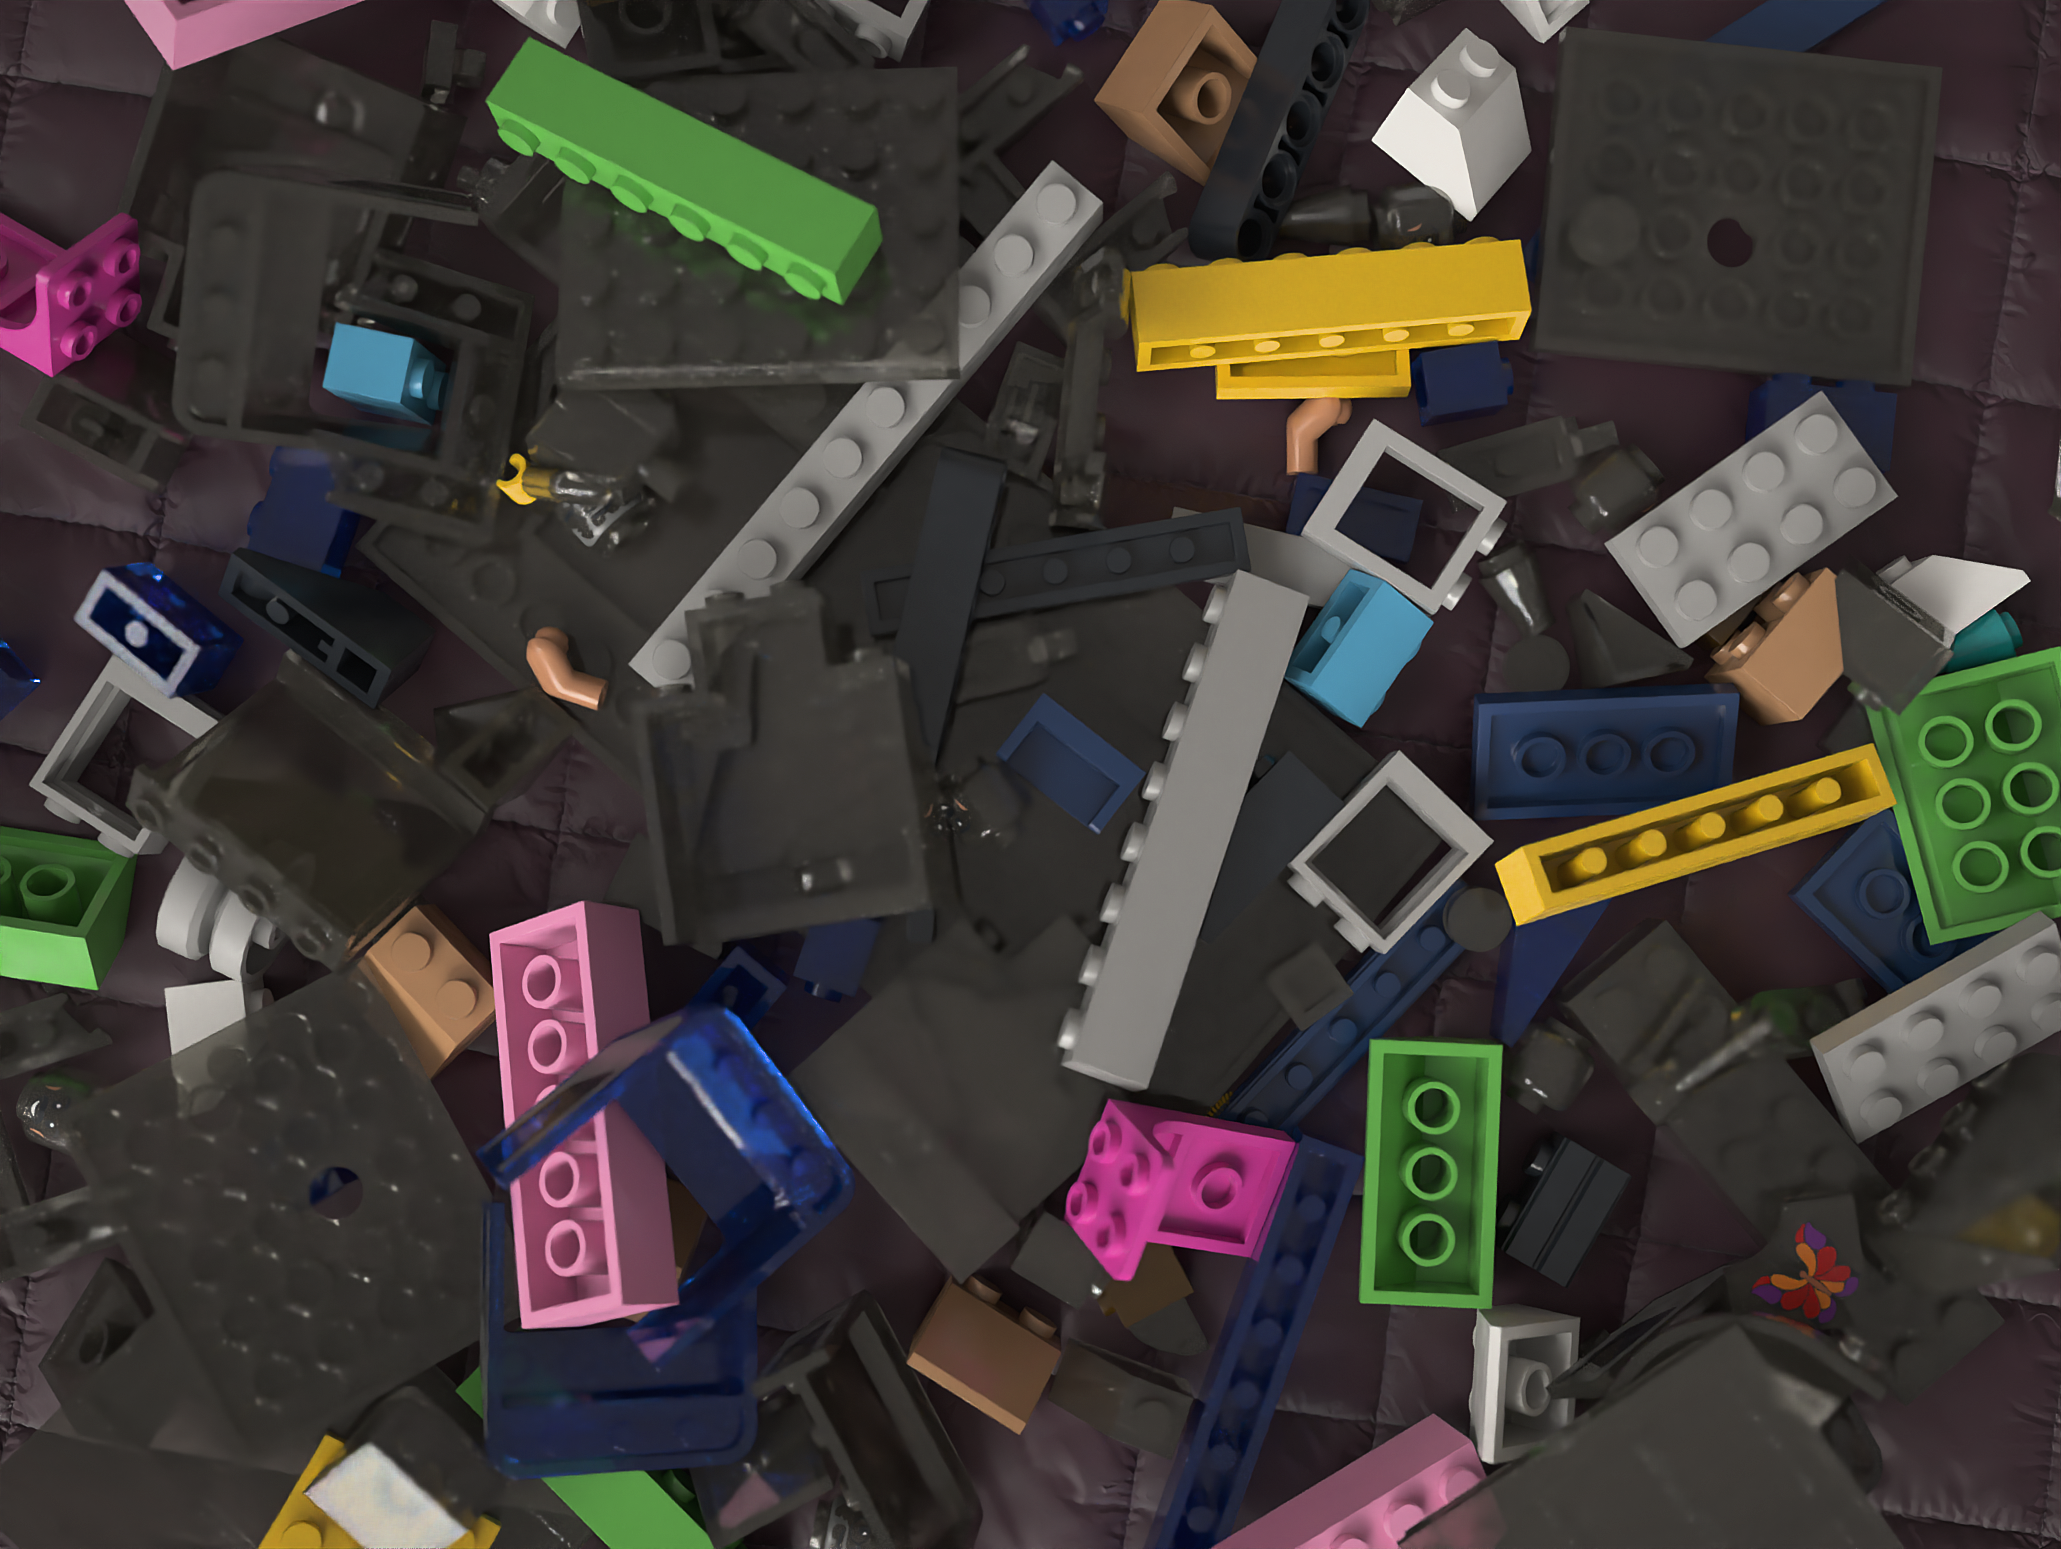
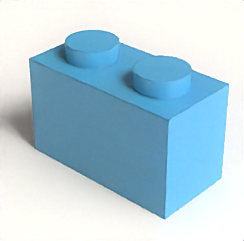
(385, 374)
(1357, 647)

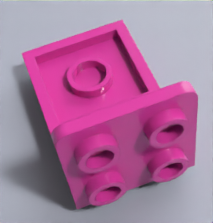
(66, 300)
(1174, 1184)

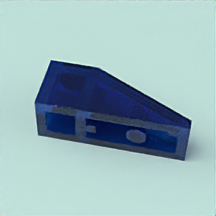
(1532, 963)

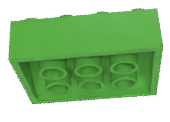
(1979, 793)

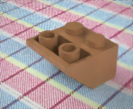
(1786, 651)

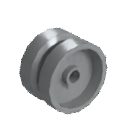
(208, 917)

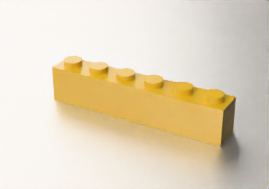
(1328, 304)
(1694, 834)

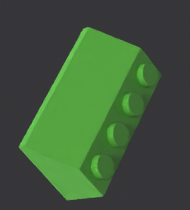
(61, 907)
(1430, 1171)

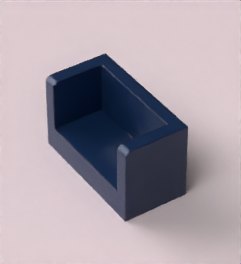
(1070, 764)

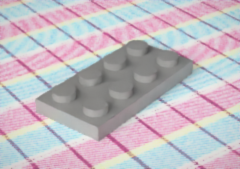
(1750, 520)
(1944, 1028)

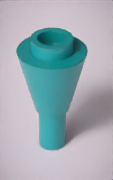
(1984, 642)

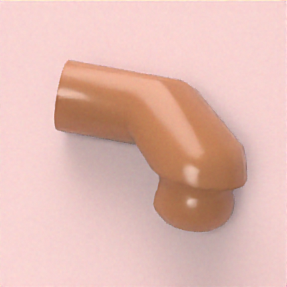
(1307, 425)
(555, 673)

